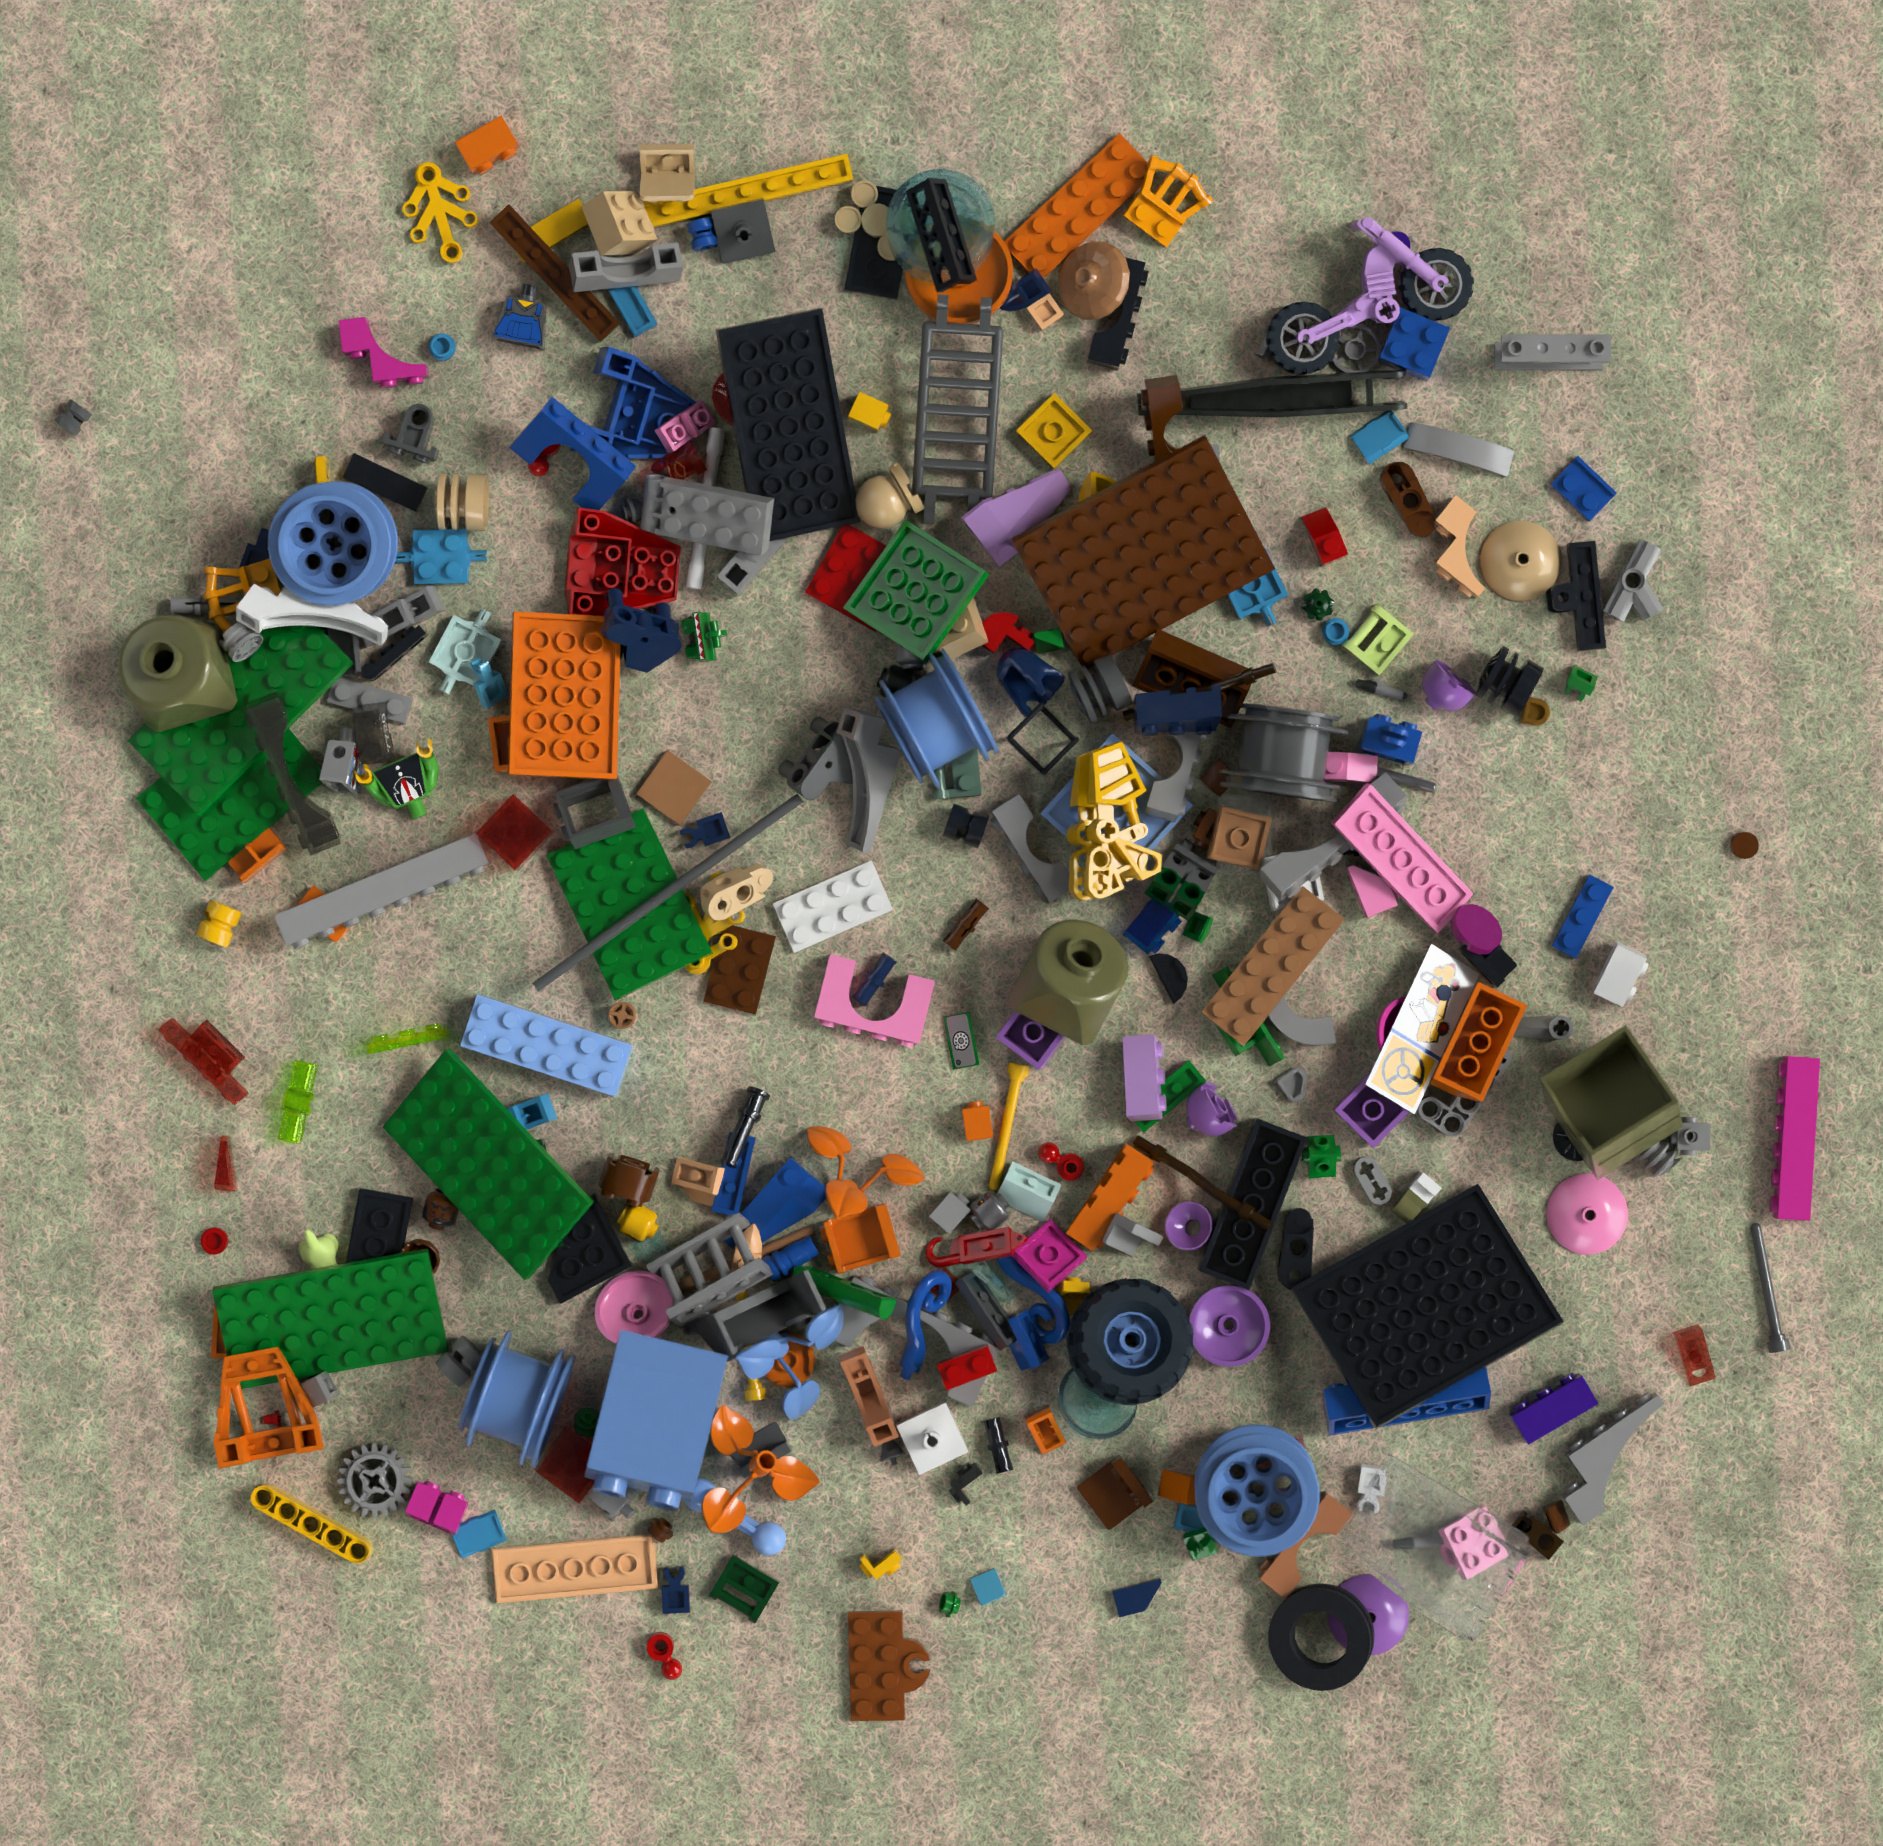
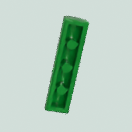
(850, 1293)

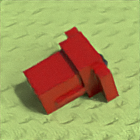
(273, 1419)

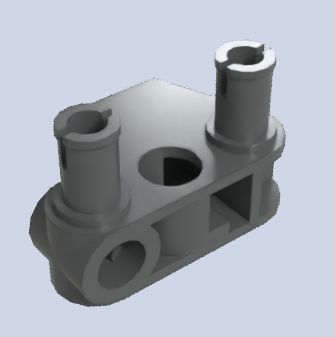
(818, 768)

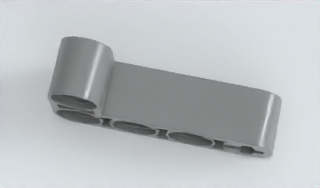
(1454, 1108)

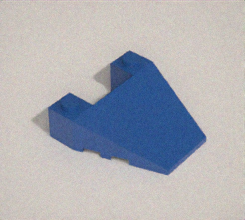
(638, 405)

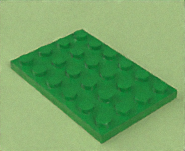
(236, 816)
(610, 882)

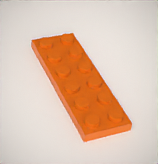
(1078, 207)

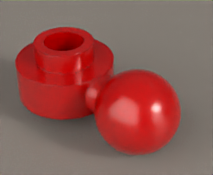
(541, 465)
(1050, 1153)
(670, 1667)

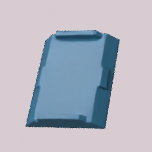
(1379, 436)
(479, 1534)

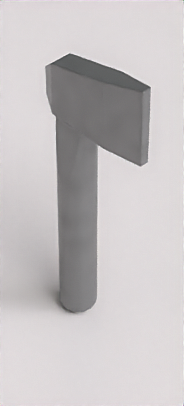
(1403, 779)

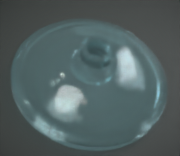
(1103, 1423)

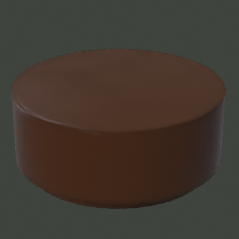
(1744, 845)

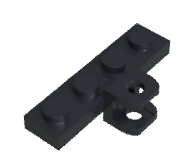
(1581, 596)

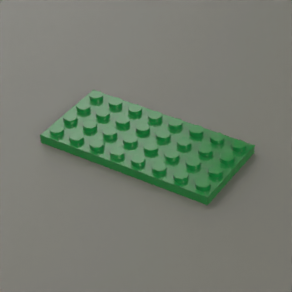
(212, 753)
(487, 1164)
(336, 1315)

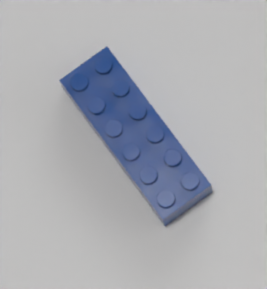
(1346, 1415)

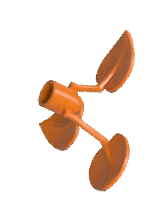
(844, 1195)
(791, 1477)

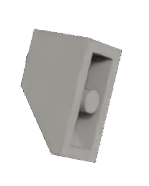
(319, 1389)

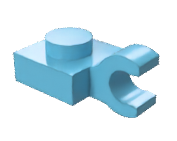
(490, 686)

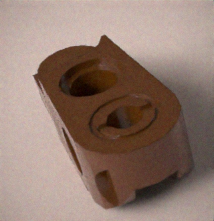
(1419, 519)

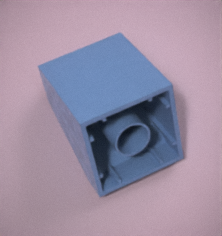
(655, 1419)

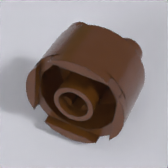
(628, 1179)

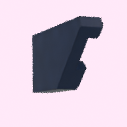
(1135, 1597)

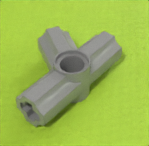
(1641, 595)

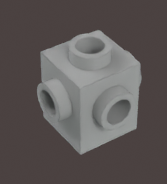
(1700, 1136)

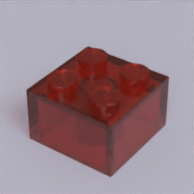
(515, 832)
(566, 1464)

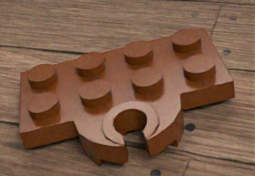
(881, 1665)

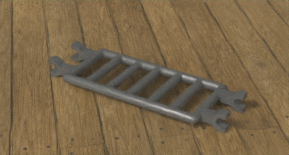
(924, 408)

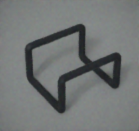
(1074, 740)

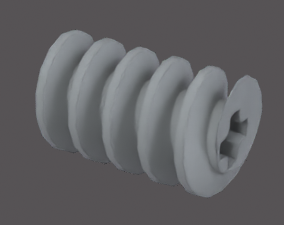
(1659, 1158)

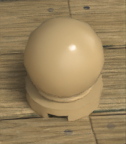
(885, 499)

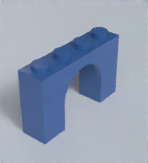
(559, 426)

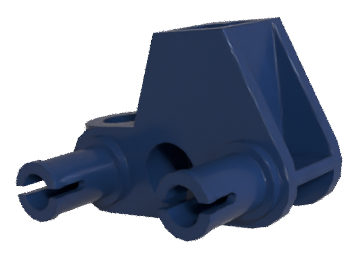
(645, 636)

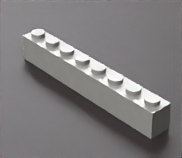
(381, 890)

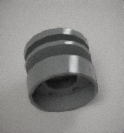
(1100, 688)

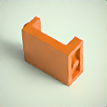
(860, 1239)

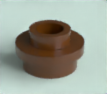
(660, 1529)

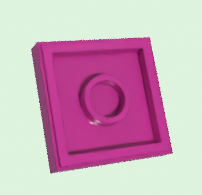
(1049, 1255)

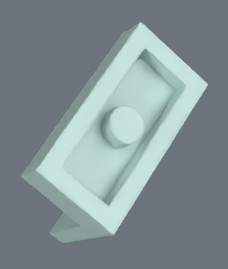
(1029, 1191)

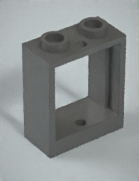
(586, 791)

